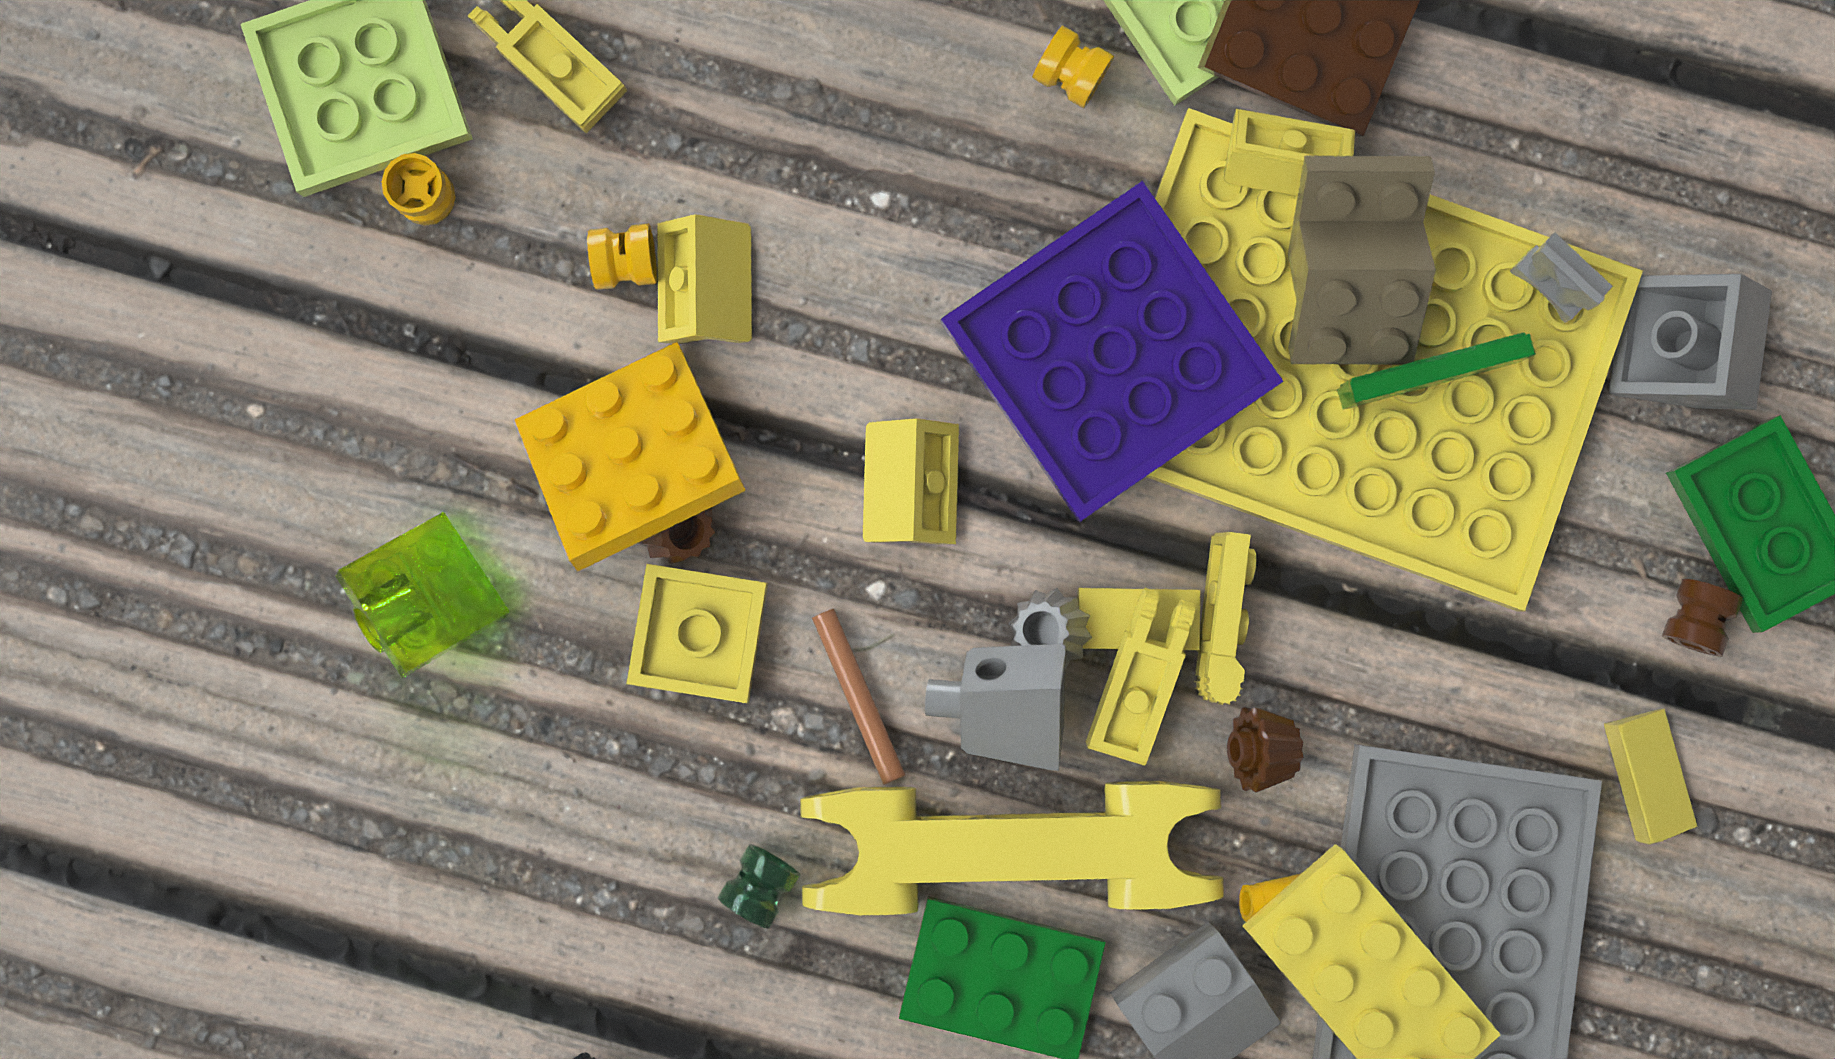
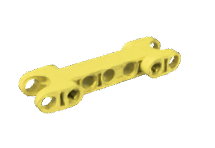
(1117, 845)

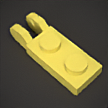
(554, 62)
(1223, 619)
(1140, 682)

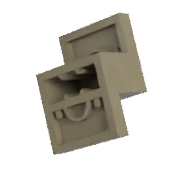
(1360, 259)

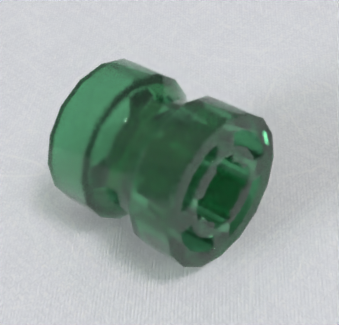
(759, 886)

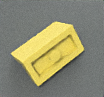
(704, 280)
(911, 481)

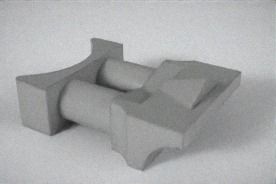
(1562, 277)

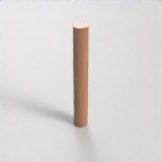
(858, 696)

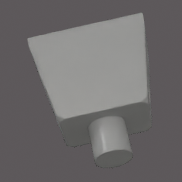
(1007, 703)

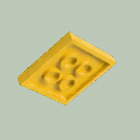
(628, 456)

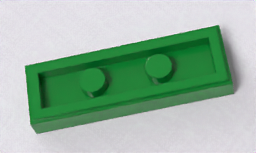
(1435, 370)

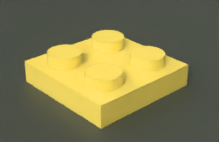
(697, 633)

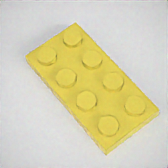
(1366, 968)

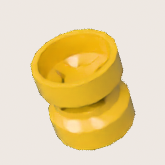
(1074, 67)
(409, 180)
(622, 256)

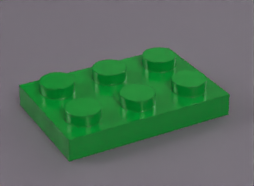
(1762, 522)
(1002, 979)

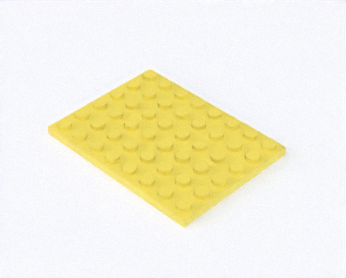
(1430, 480)

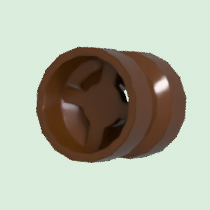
(1702, 617)

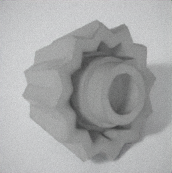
(1051, 620)

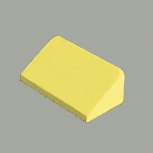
(1271, 149)
(1650, 776)

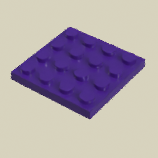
(1110, 351)

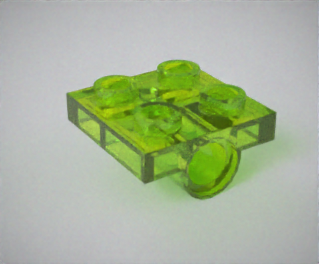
(421, 595)

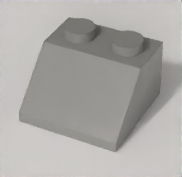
(1693, 341)
(1196, 1001)

